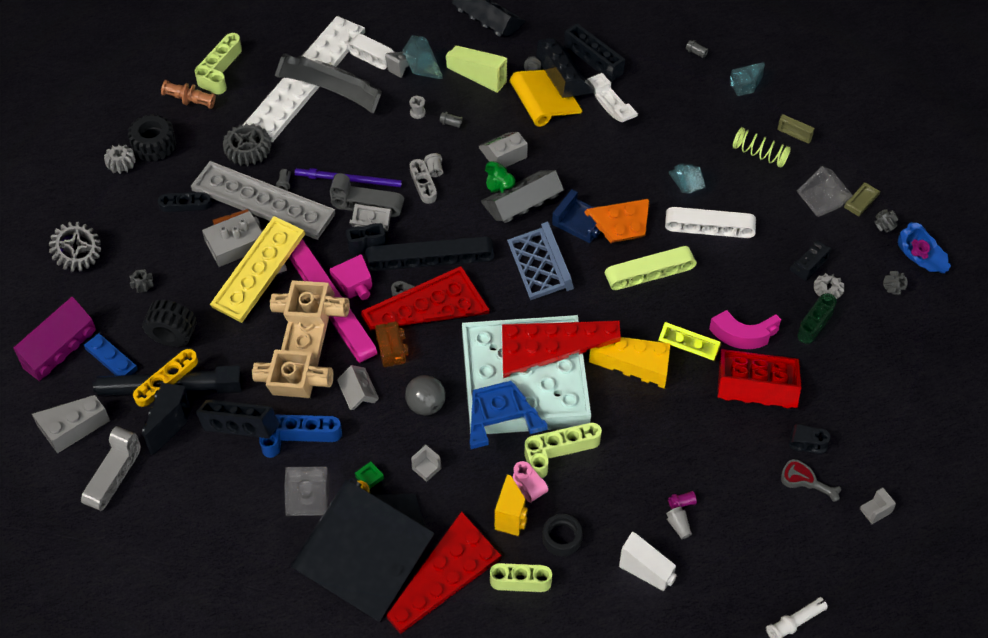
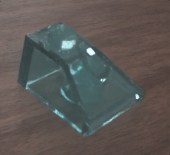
(421, 57)

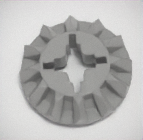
(821, 283)

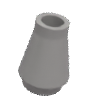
(679, 521)

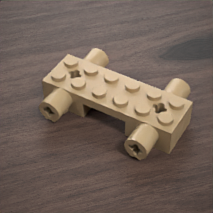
(295, 365)

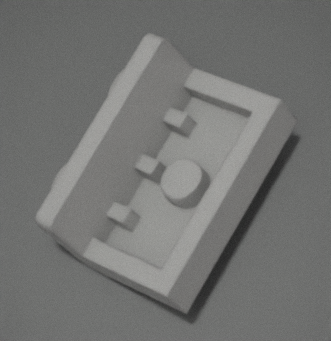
(366, 215)

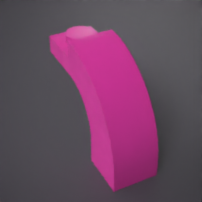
(743, 336)

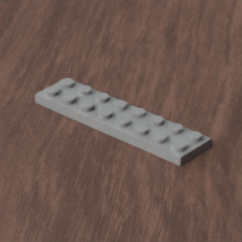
(263, 199)

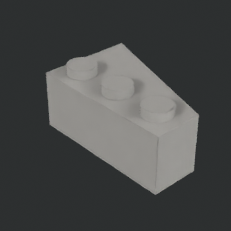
(71, 421)

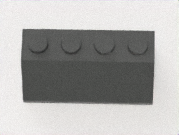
(525, 194)

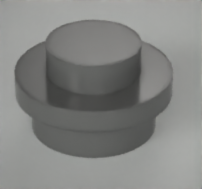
(532, 63)

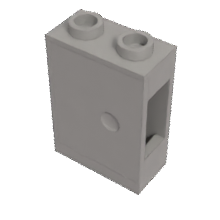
(232, 237)

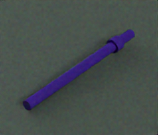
(314, 174)

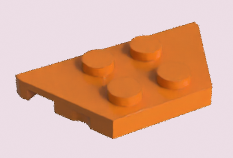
(621, 220)

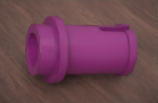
(682, 500)

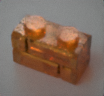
(390, 344)

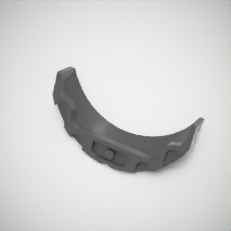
(330, 78)

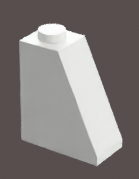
(647, 563)

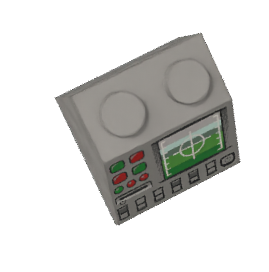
(505, 149)

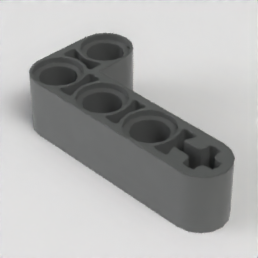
(346, 196)

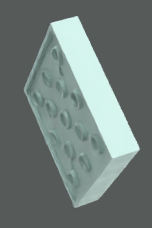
(537, 384)

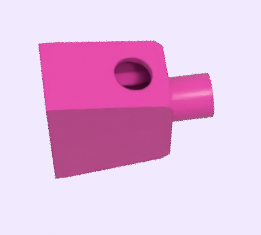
(352, 278)

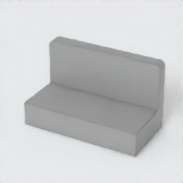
(357, 387)

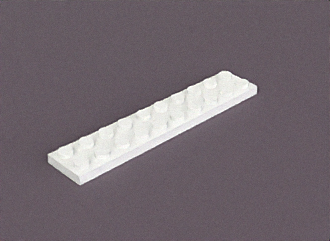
(292, 94)

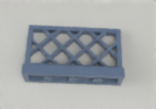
(555, 259)

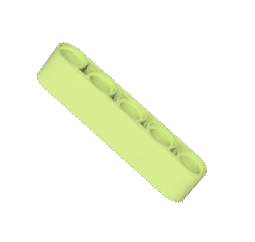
(650, 268)

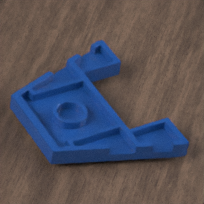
(500, 404)

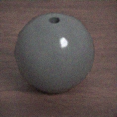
(425, 395)

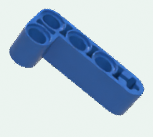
(330, 433)

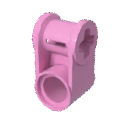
(529, 481)

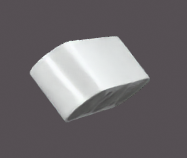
(369, 50)

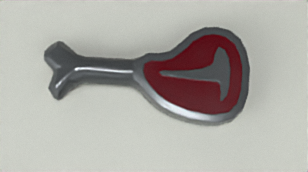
(798, 474)

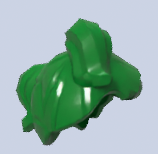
(498, 177)

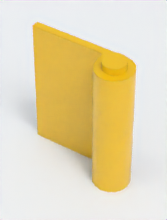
(541, 96)

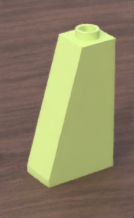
(479, 66)

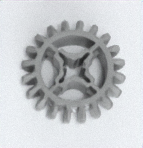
(67, 245)

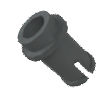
(697, 49)
(449, 119)
(284, 179)

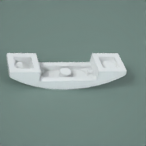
(610, 100)

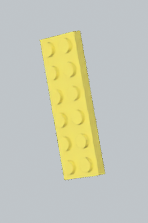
(257, 269)

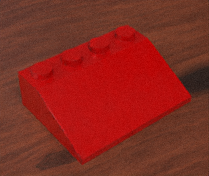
(759, 378)

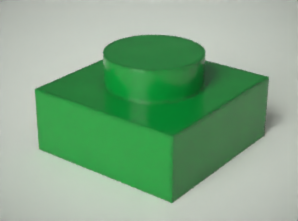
(369, 474)

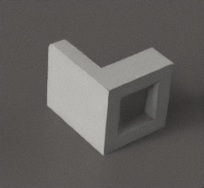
(426, 463)
(878, 507)

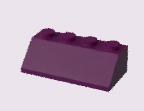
(54, 339)

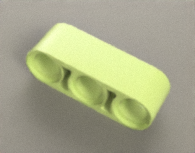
(530, 572)

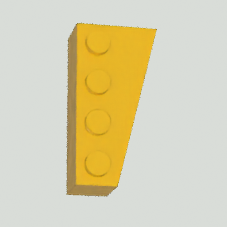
(636, 358)

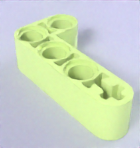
(210, 71)
(591, 439)

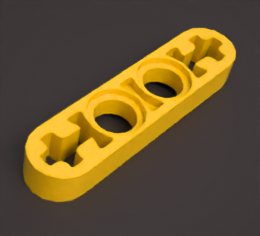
(163, 375)

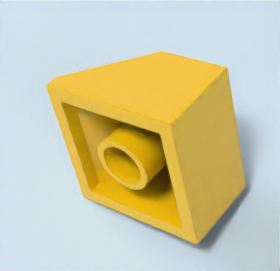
(510, 509)

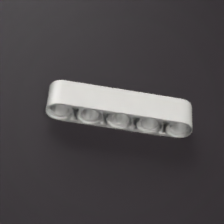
(710, 222)

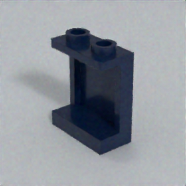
(571, 218)

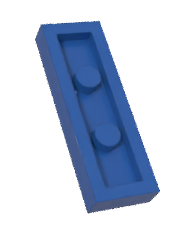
(110, 356)

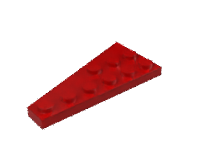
(438, 299)
(550, 342)
(451, 566)

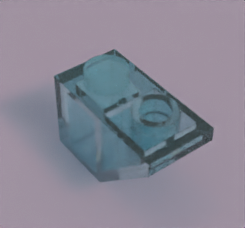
(747, 78)
(687, 178)

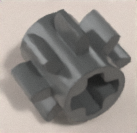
(886, 220)
(141, 280)
(895, 282)

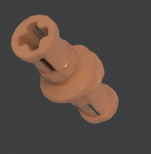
(188, 94)

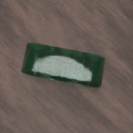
(817, 318)

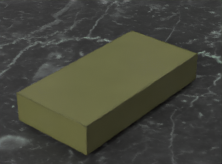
(795, 128)
(861, 199)

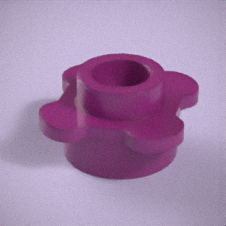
(920, 248)

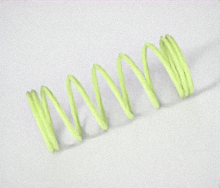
(737, 142)

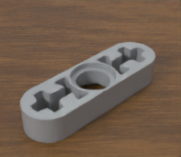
(424, 174)

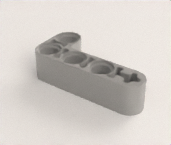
(106, 480)

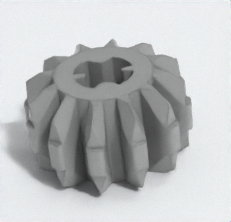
(119, 158)

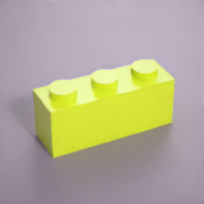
(690, 341)

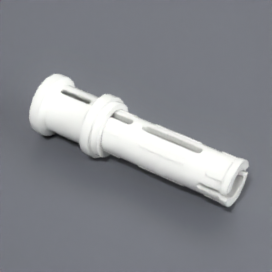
(789, 624)

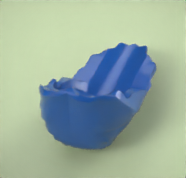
(937, 258)

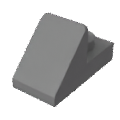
(396, 63)

